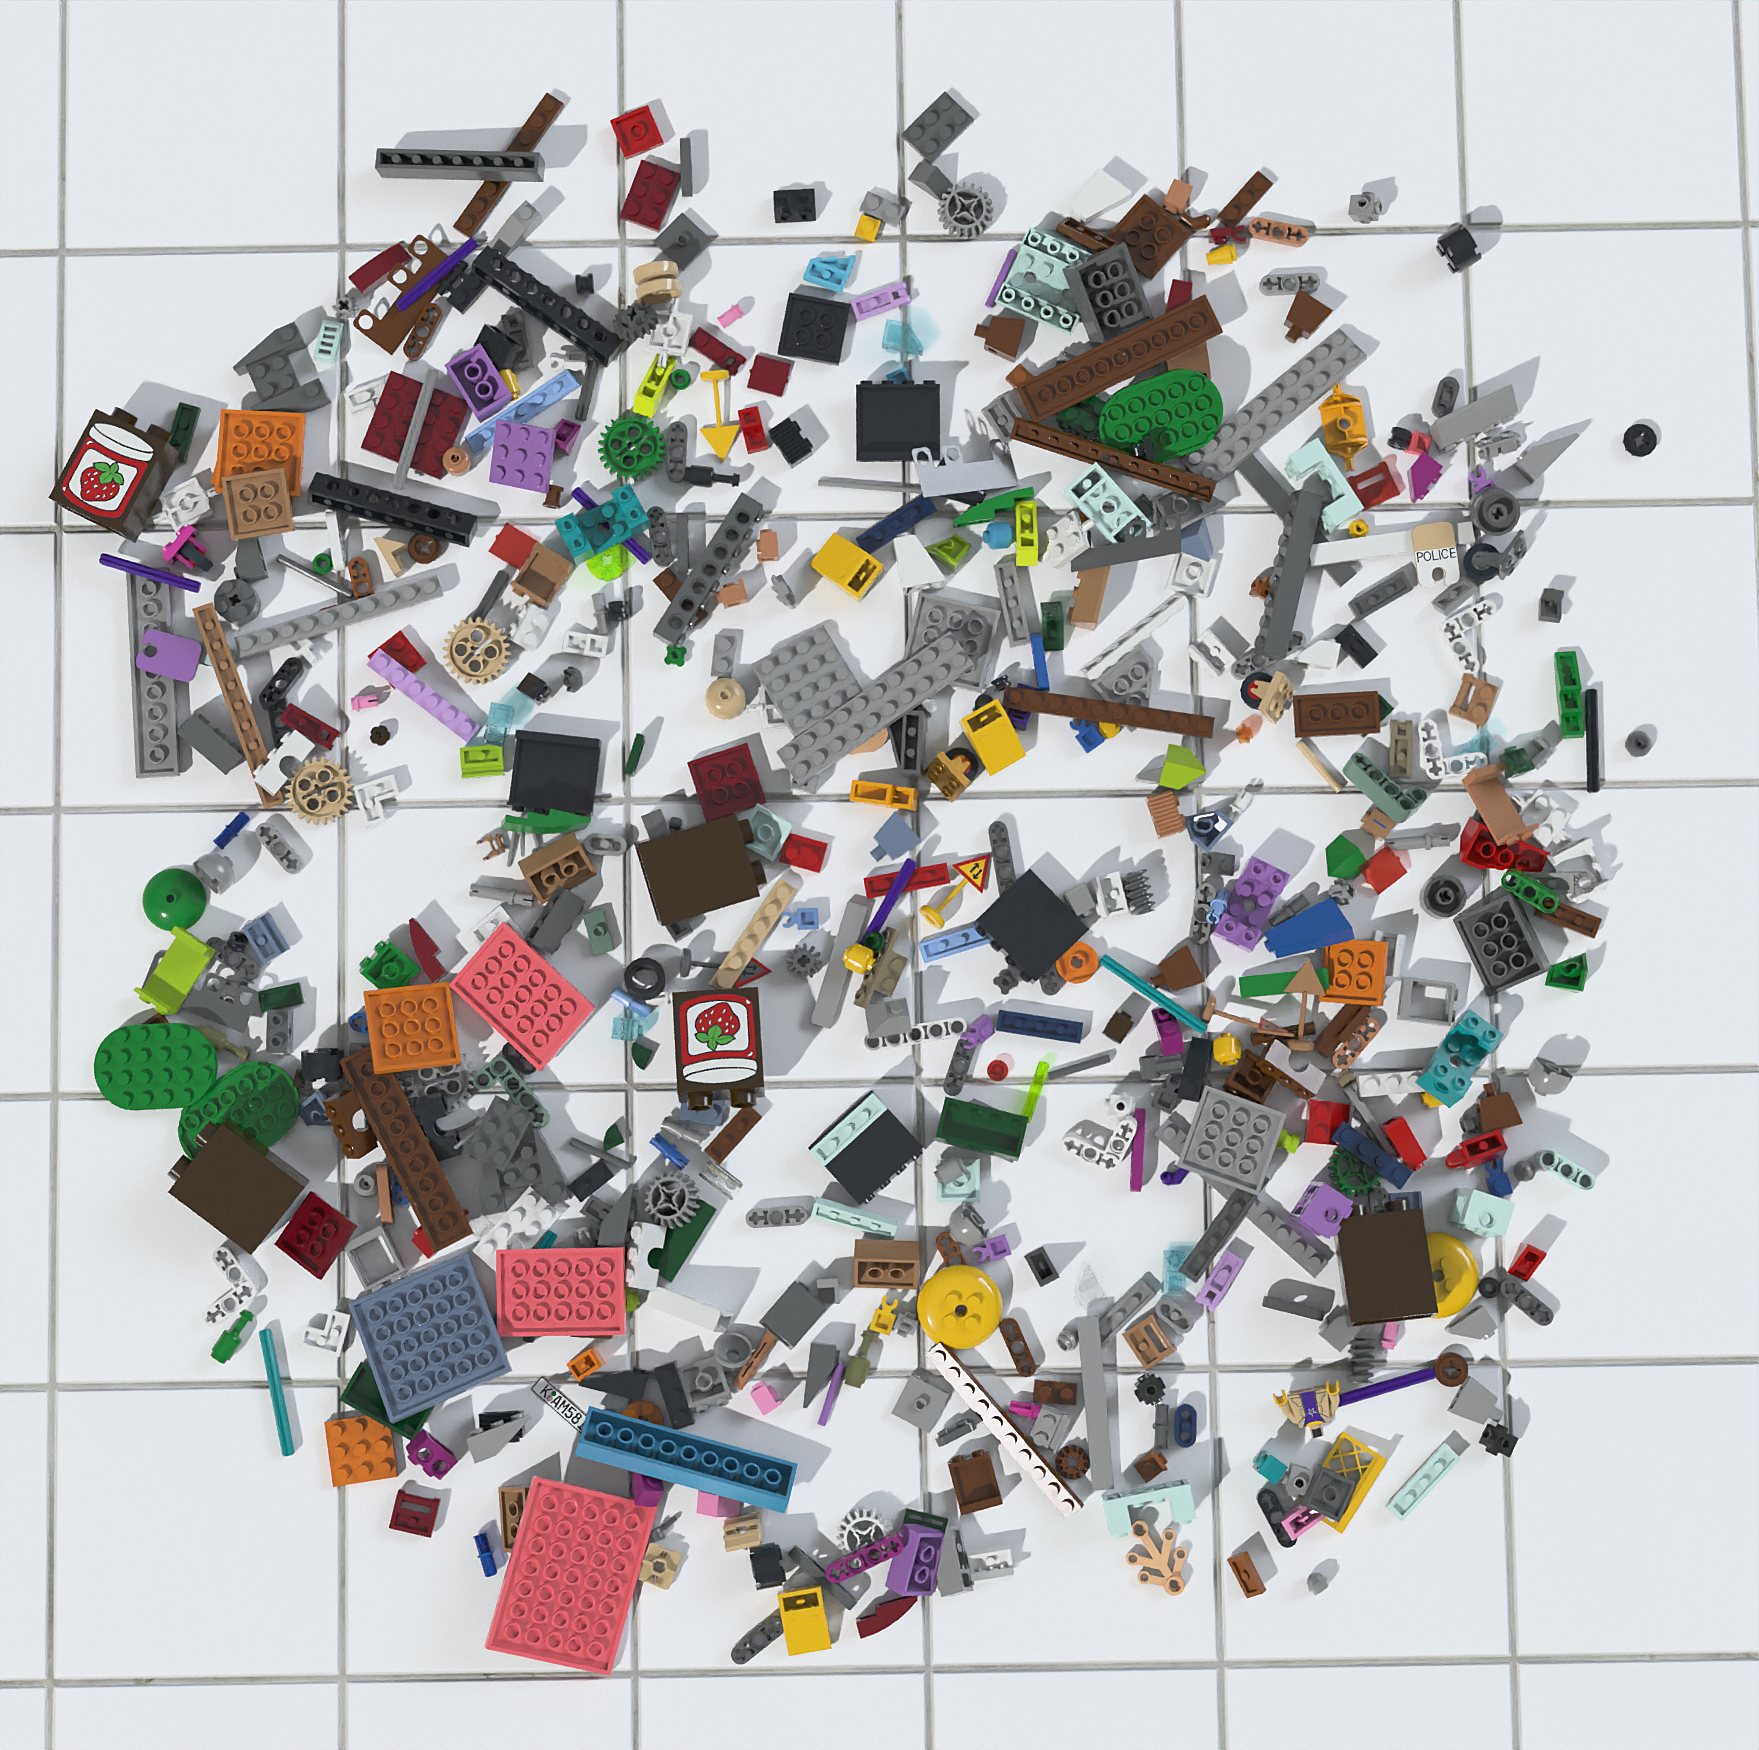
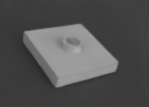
(920, 1403)

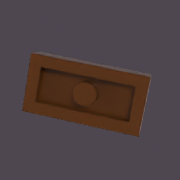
(1054, 1392)

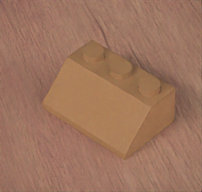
(1088, 598)
(557, 864)
(886, 1264)
(511, 1506)

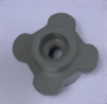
(999, 981)

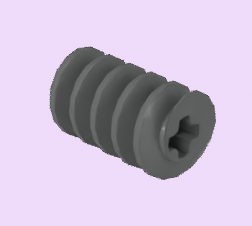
(1138, 892)
(1361, 1360)

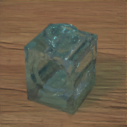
(627, 1029)

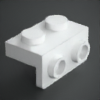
(528, 626)
(1211, 654)
(1110, 895)
(1395, 950)
(990, 1564)

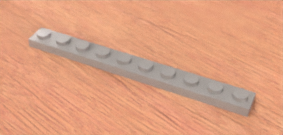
(338, 616)
(1258, 1213)

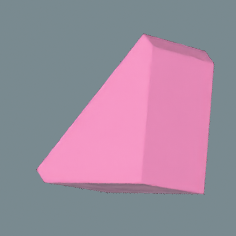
(716, 1505)
(1299, 1520)

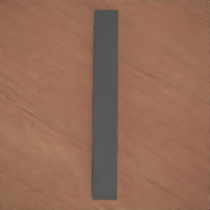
(1277, 500)

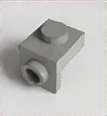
(1544, 751)

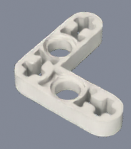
(1460, 628)
(1444, 763)
(1109, 1151)
(237, 1285)

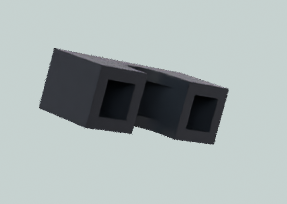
(429, 1109)
(674, 1395)

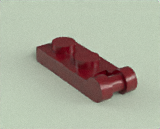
(716, 351)
(309, 726)

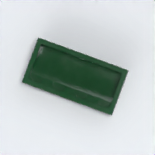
(981, 1129)
(680, 1241)
(365, 1397)

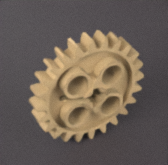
(464, 636)
(326, 808)

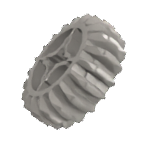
(956, 196)
(685, 1191)

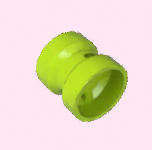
(1288, 1141)

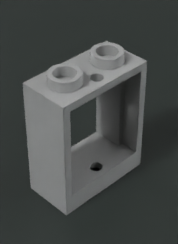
(1405, 1000)
(369, 1236)

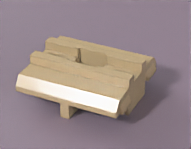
(751, 1537)
(647, 1569)

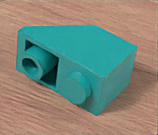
(1269, 1466)

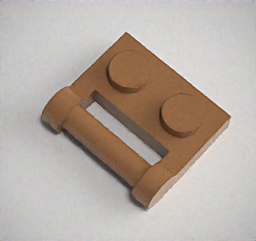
(1480, 702)
(1142, 1344)

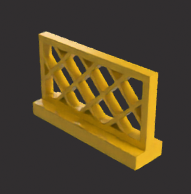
(1364, 1484)

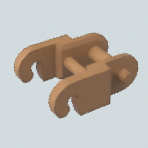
(494, 852)

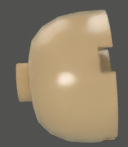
(725, 698)

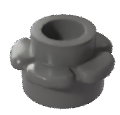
(1468, 1124)

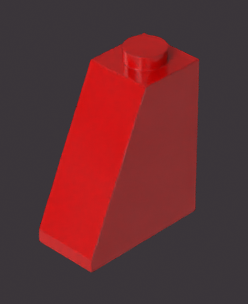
(1404, 1142)

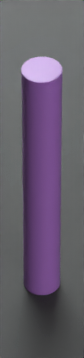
(1001, 278)
(831, 1394)

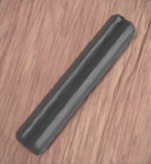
(586, 390)
(490, 595)

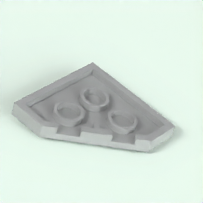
(1127, 680)

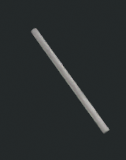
(879, 487)

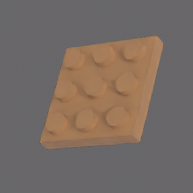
(258, 504)

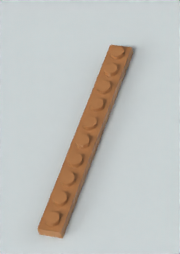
(234, 696)

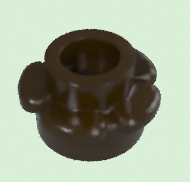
(380, 741)

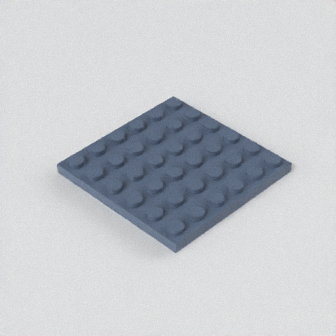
(430, 1337)

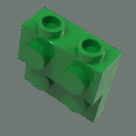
(388, 966)

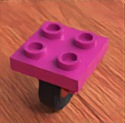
(181, 545)

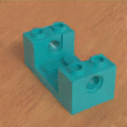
(623, 515)
(1467, 1042)

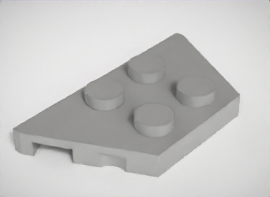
(1188, 507)

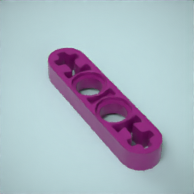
(1137, 1151)
(866, 1561)

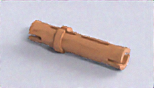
(756, 1358)

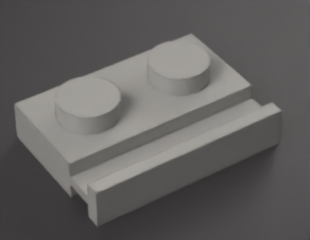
(1001, 417)
(1049, 1428)

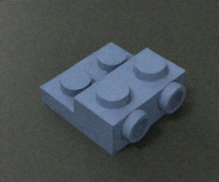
(708, 1117)

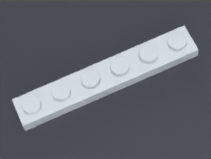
(1139, 632)

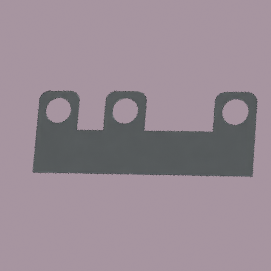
(1133, 548)
(210, 1006)

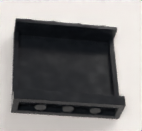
(897, 420)
(554, 773)
(1030, 927)
(872, 1155)

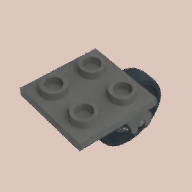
(1485, 562)

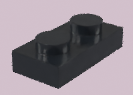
(1356, 646)
(591, 1180)

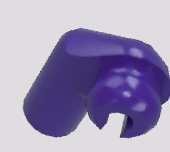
(1174, 1177)

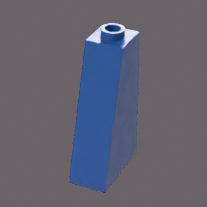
(1309, 930)

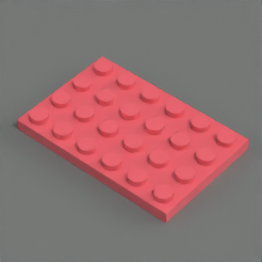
(522, 996)
(561, 1292)

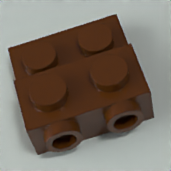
(1248, 1080)

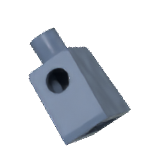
(894, 839)

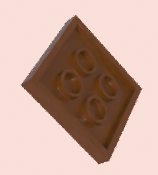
(1150, 236)

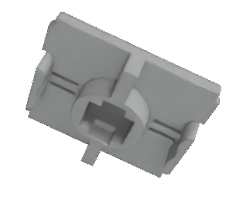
(784, 591)

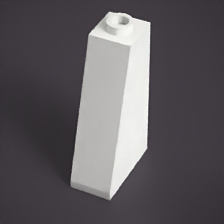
(689, 1309)

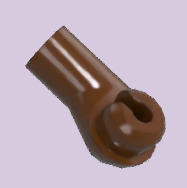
(1195, 223)

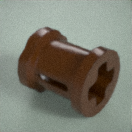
(553, 497)

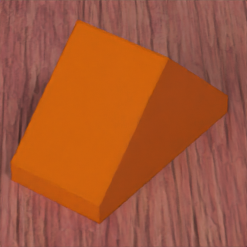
(586, 1363)

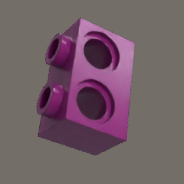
(434, 1451)

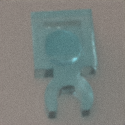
(1481, 742)

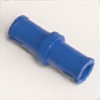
(669, 1151)

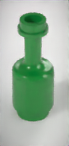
(230, 1340)

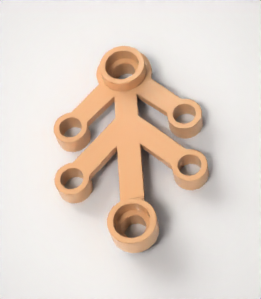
(1159, 1560)

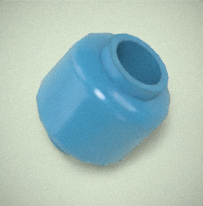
(999, 535)

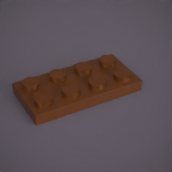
(1336, 714)

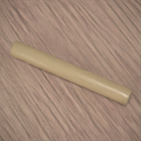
(1319, 766)

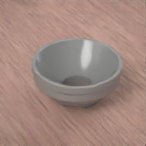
(732, 1342)

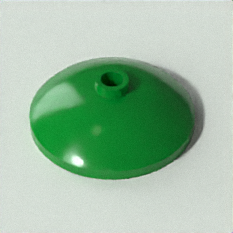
(188, 901)

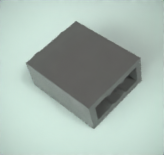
(793, 1314)

